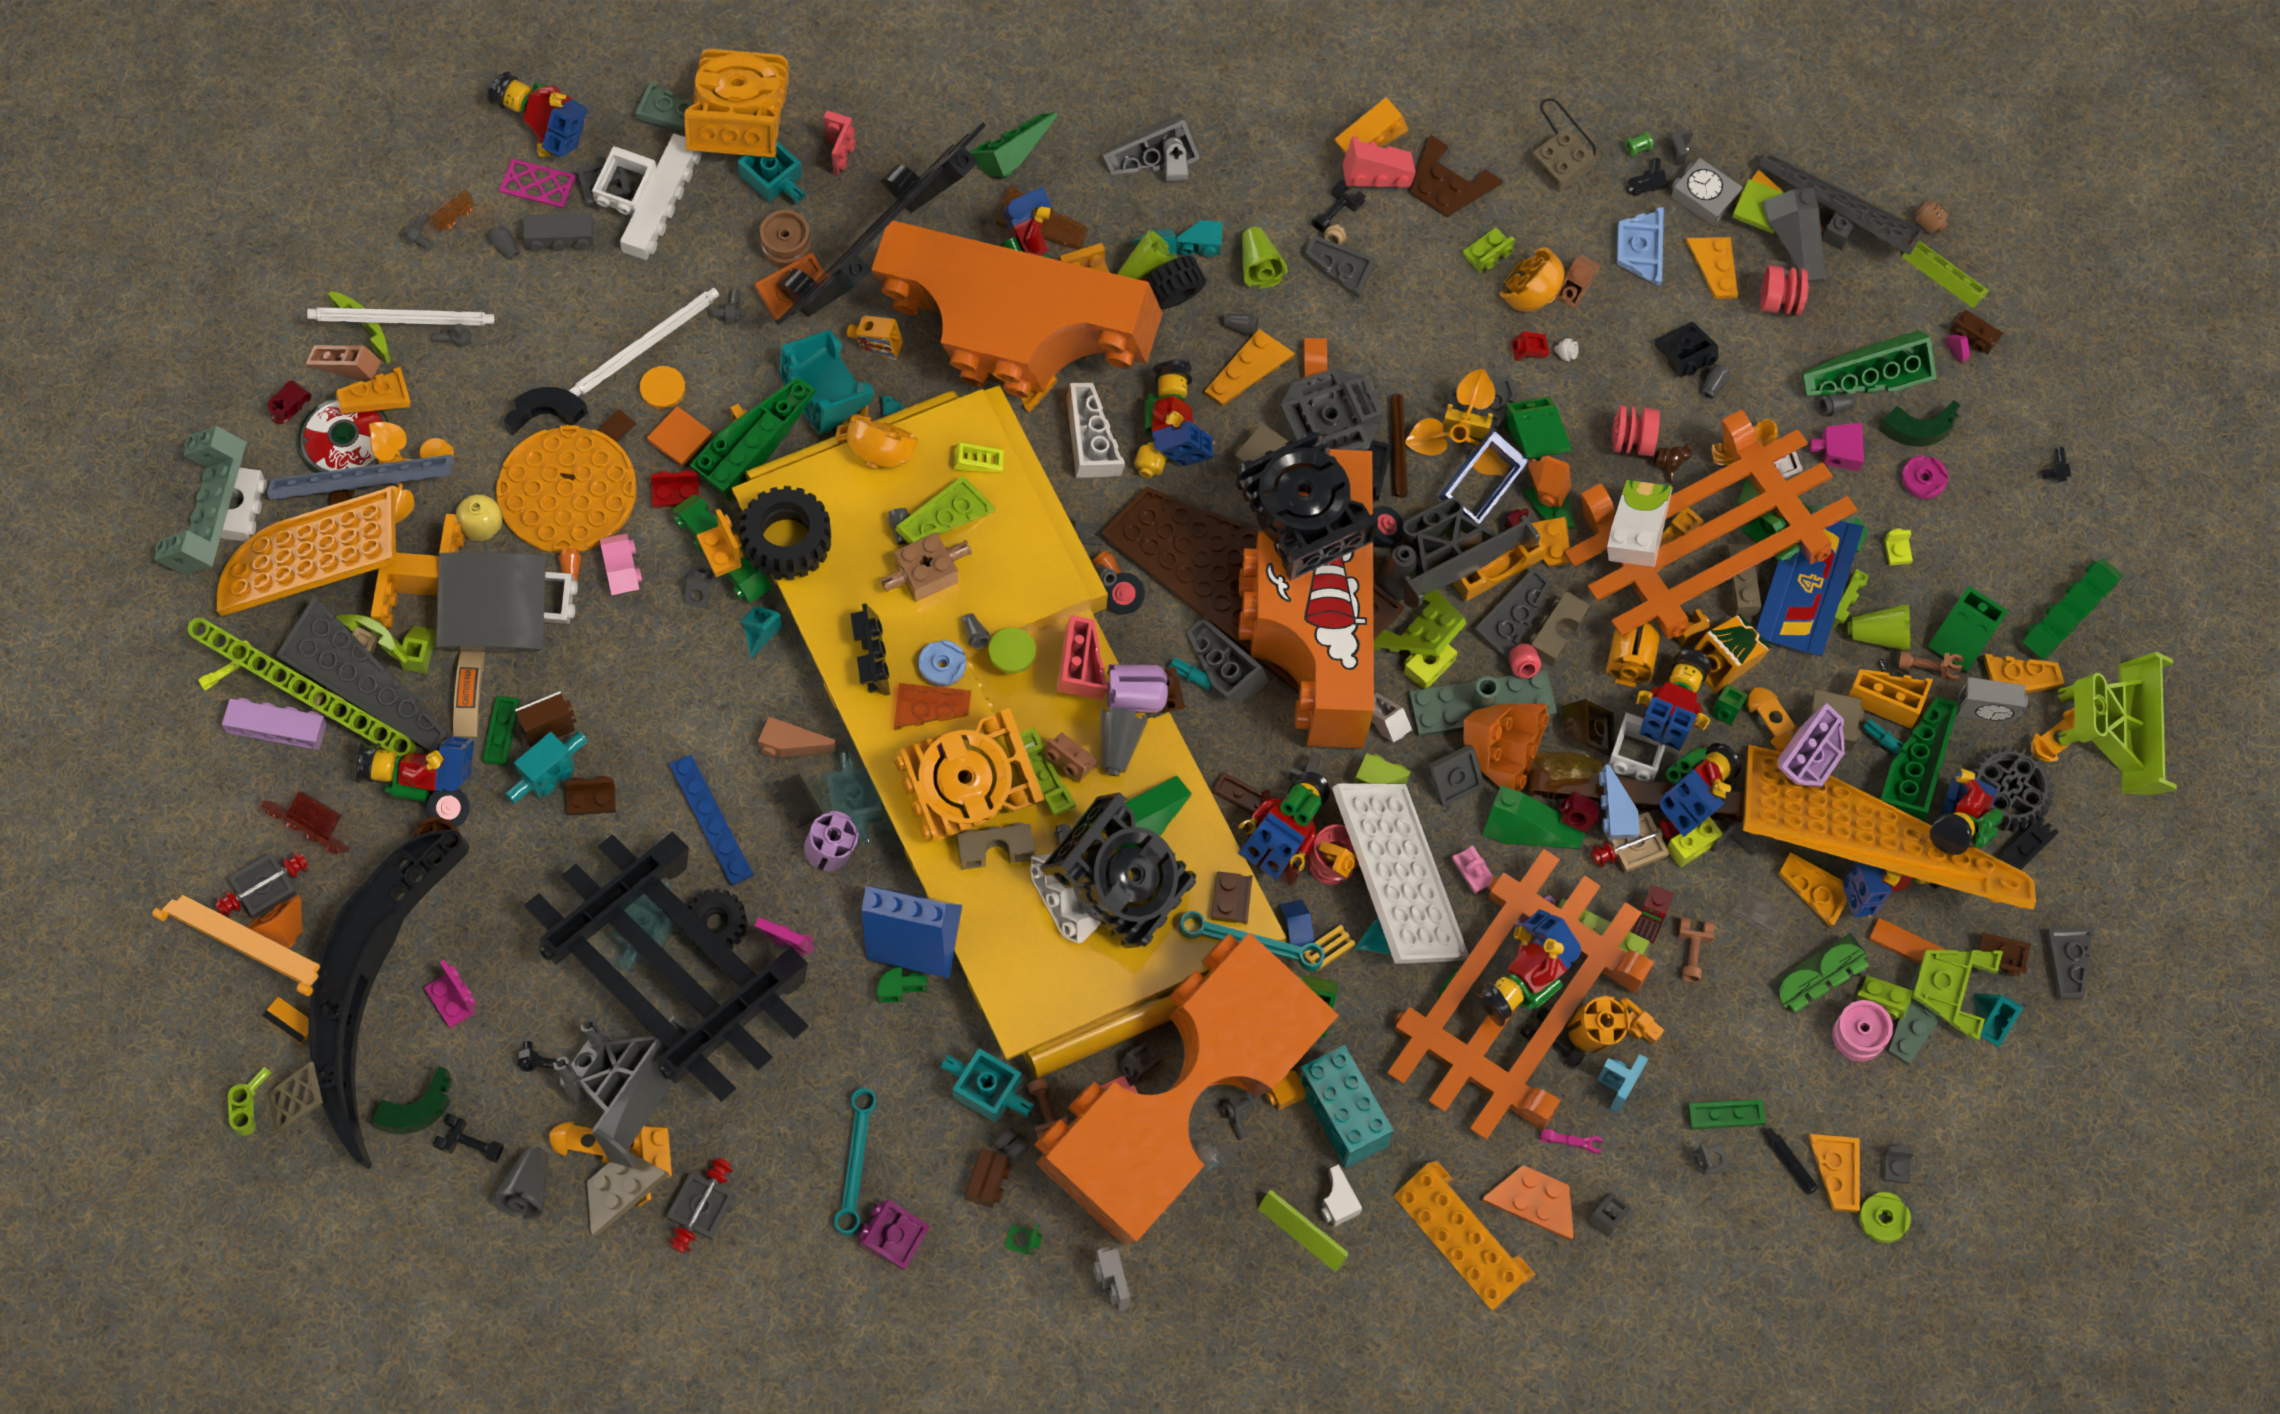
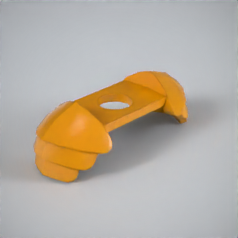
(1765, 432)
(1766, 702)
(2045, 746)
(568, 1137)

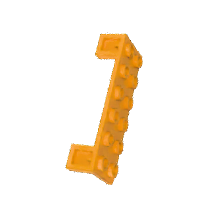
(1462, 1236)

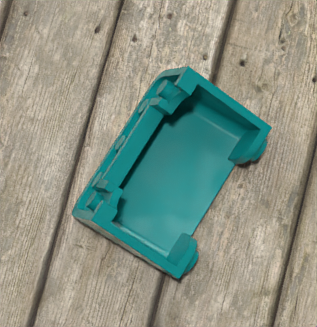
(819, 364)

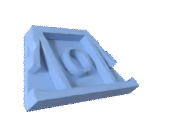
(1642, 245)

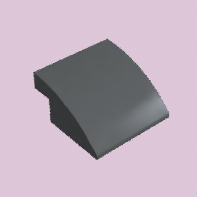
(490, 601)

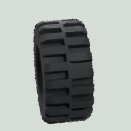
(778, 506)

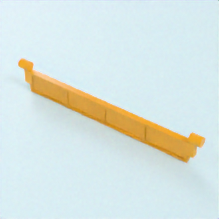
(243, 940)

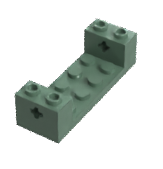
(221, 456)

